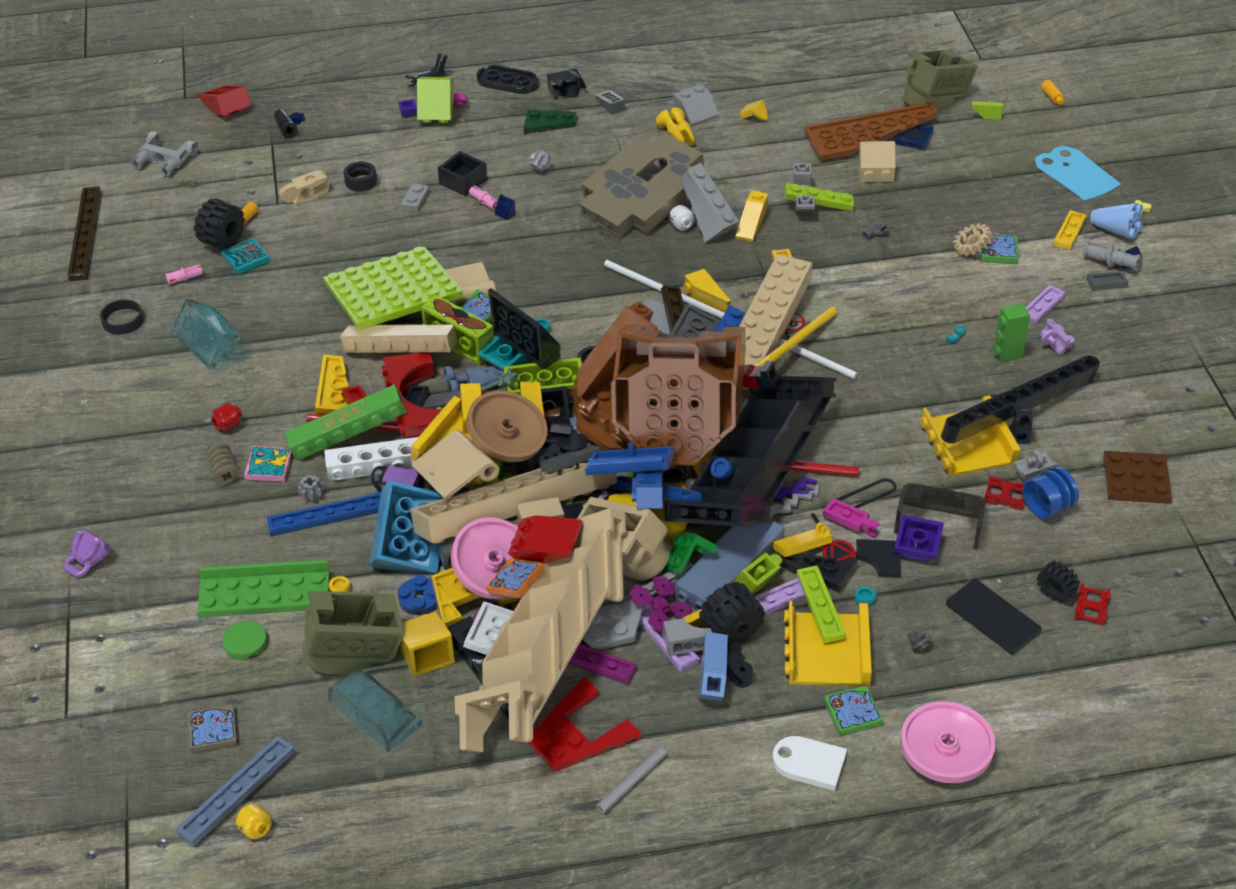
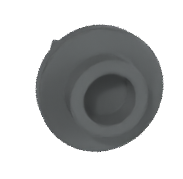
(919, 639)

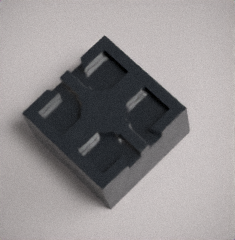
(462, 173)

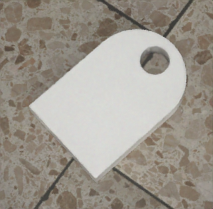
(809, 761)

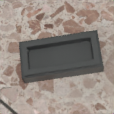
(1107, 280)

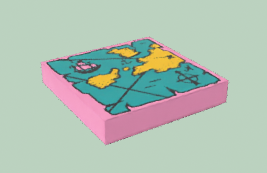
(268, 464)

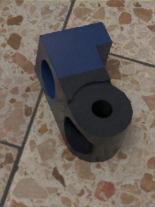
(1022, 423)

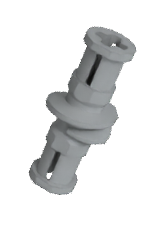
(1112, 256)

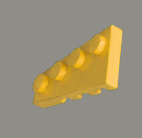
(330, 385)

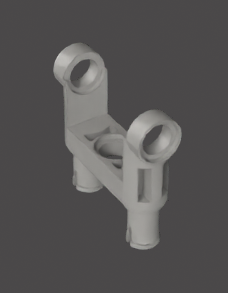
(172, 158)

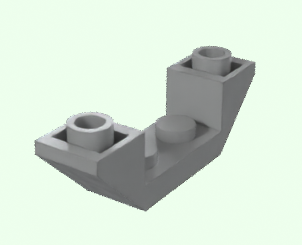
(802, 176)

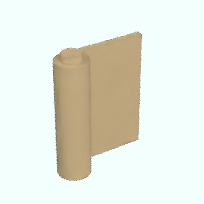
(470, 279)
(454, 464)

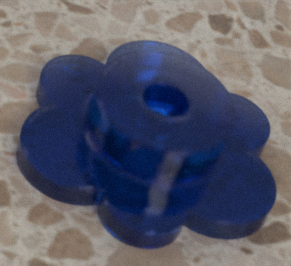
(297, 117)

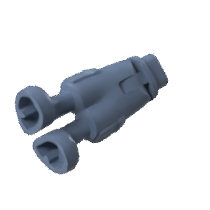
(472, 375)

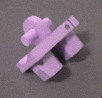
(1056, 337)

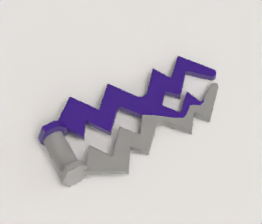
(796, 494)

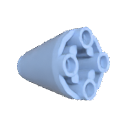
(1119, 219)

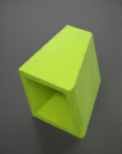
(435, 99)

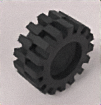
(1058, 581)

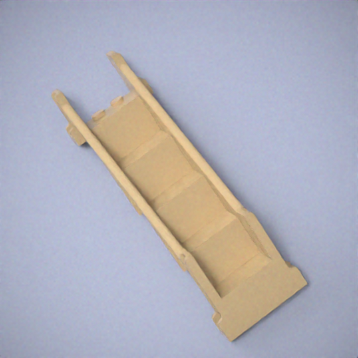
(545, 632)

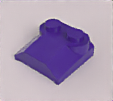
(918, 538)

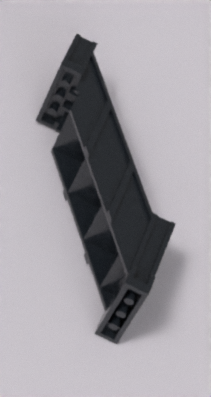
(761, 453)

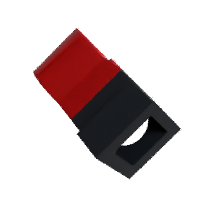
(760, 376)

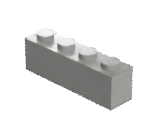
(707, 203)

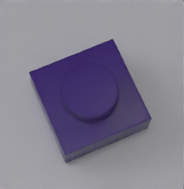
(407, 107)

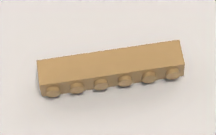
(399, 338)

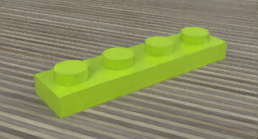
(821, 197)
(820, 604)

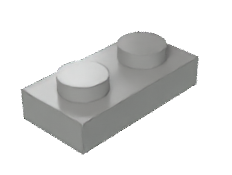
(415, 197)

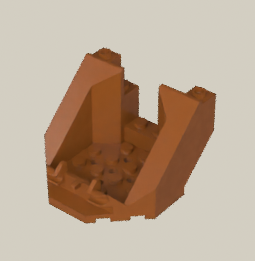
(706, 371)
(594, 381)

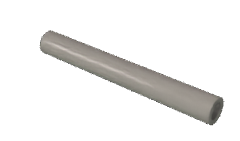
(629, 781)

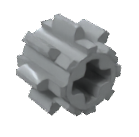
(540, 160)
(311, 488)

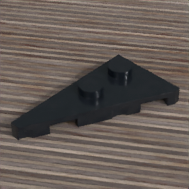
(832, 571)

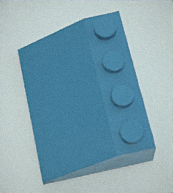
(395, 541)

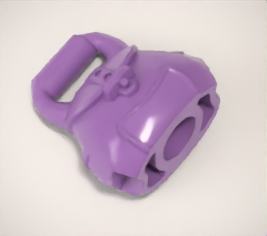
(86, 550)

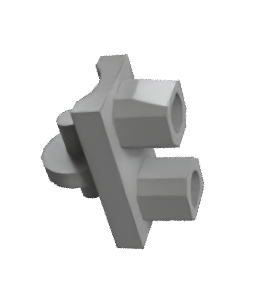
(1033, 465)

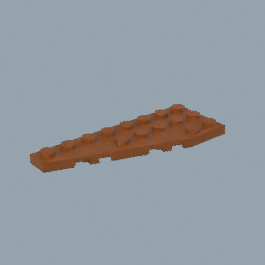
(844, 136)

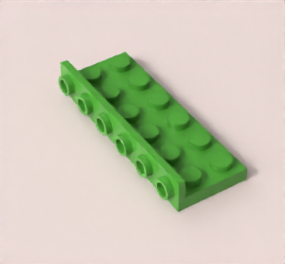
(260, 587)

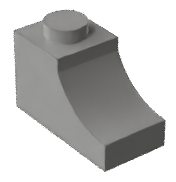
(683, 637)

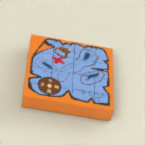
(515, 578)

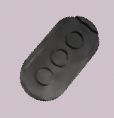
(507, 79)

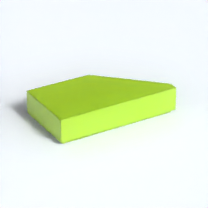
(988, 110)

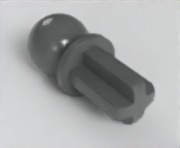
(686, 475)

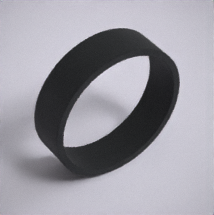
(124, 328)

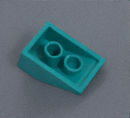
(502, 354)

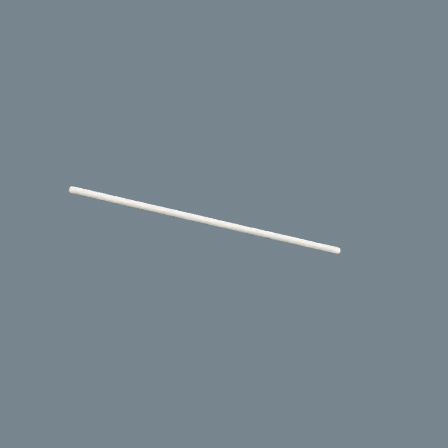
(719, 314)

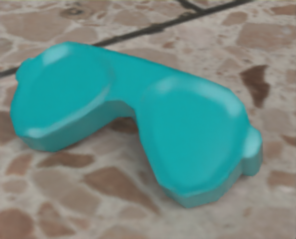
(959, 331)

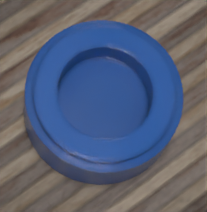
(721, 468)

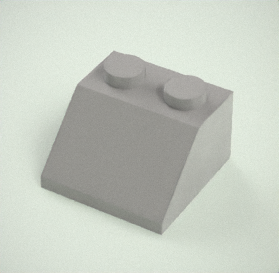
(696, 104)

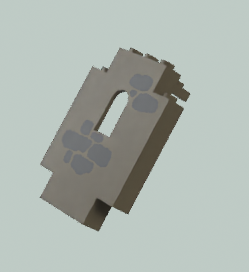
(621, 199)

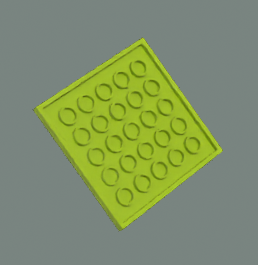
(391, 287)

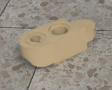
(305, 187)

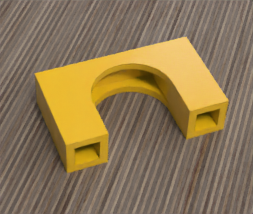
(472, 391)

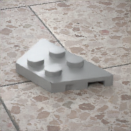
(614, 626)

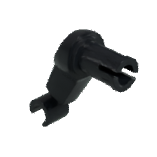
(437, 71)

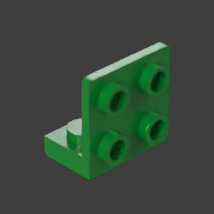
(683, 546)

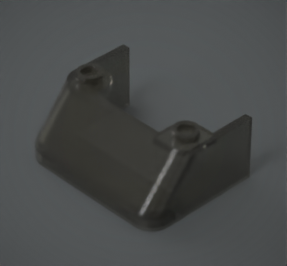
(943, 501)

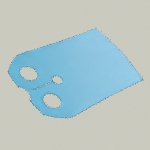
(1081, 175)

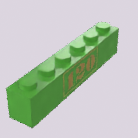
(345, 422)

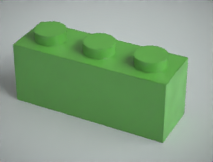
(1011, 332)

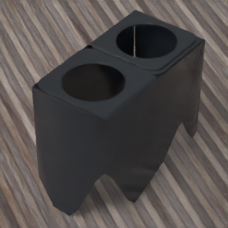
(563, 87)

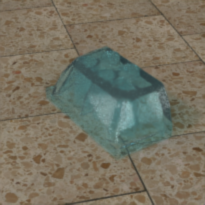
(205, 332)
(374, 709)

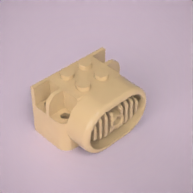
(643, 543)

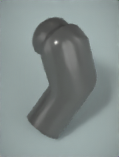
(875, 229)

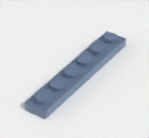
(235, 791)

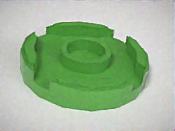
(244, 639)

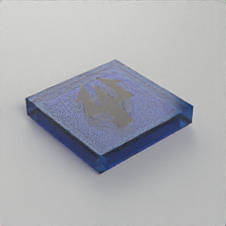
(916, 137)

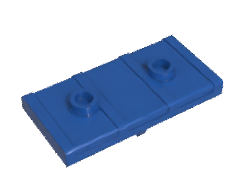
(630, 460)

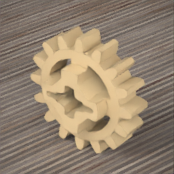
(973, 239)

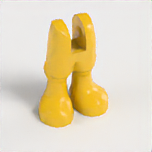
(676, 125)

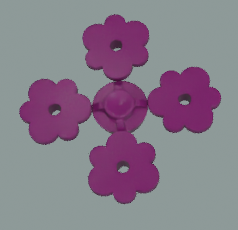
(659, 603)

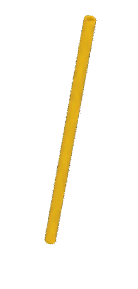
(799, 336)

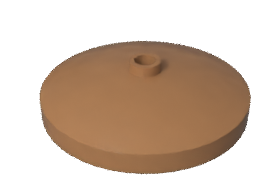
(506, 426)

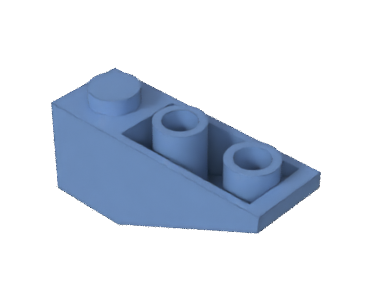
(713, 667)

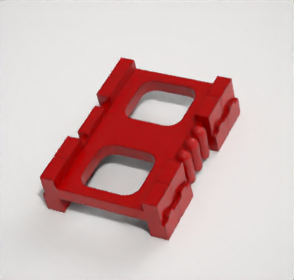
(1004, 498)
(1099, 606)

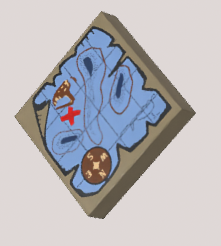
(212, 728)

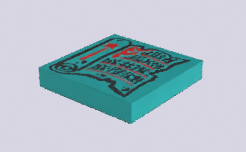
(245, 256)

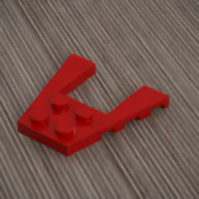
(563, 744)

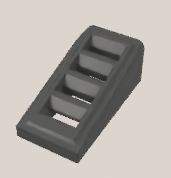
(611, 101)

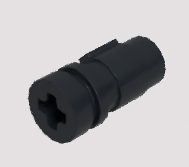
(285, 123)

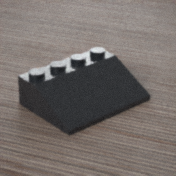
(522, 332)

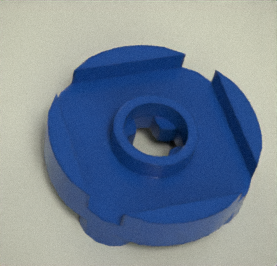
(413, 587)

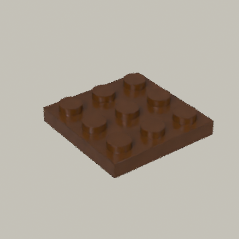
(1137, 477)

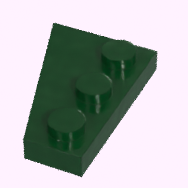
(545, 119)

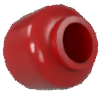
(226, 417)

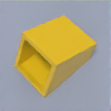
(426, 644)

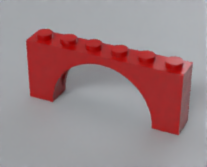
(404, 372)

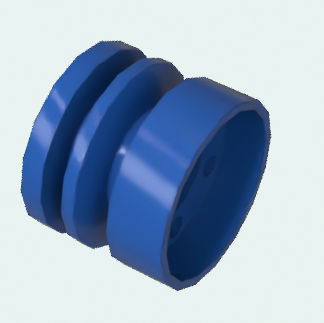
(1050, 492)

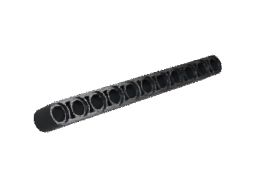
(1021, 397)

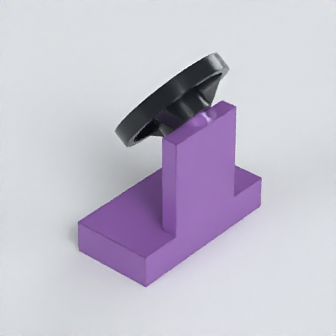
(397, 474)

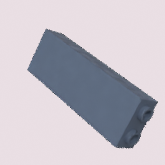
(734, 553)

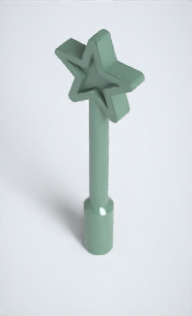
(506, 379)

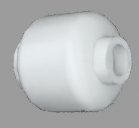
(681, 218)

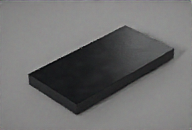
(993, 616)

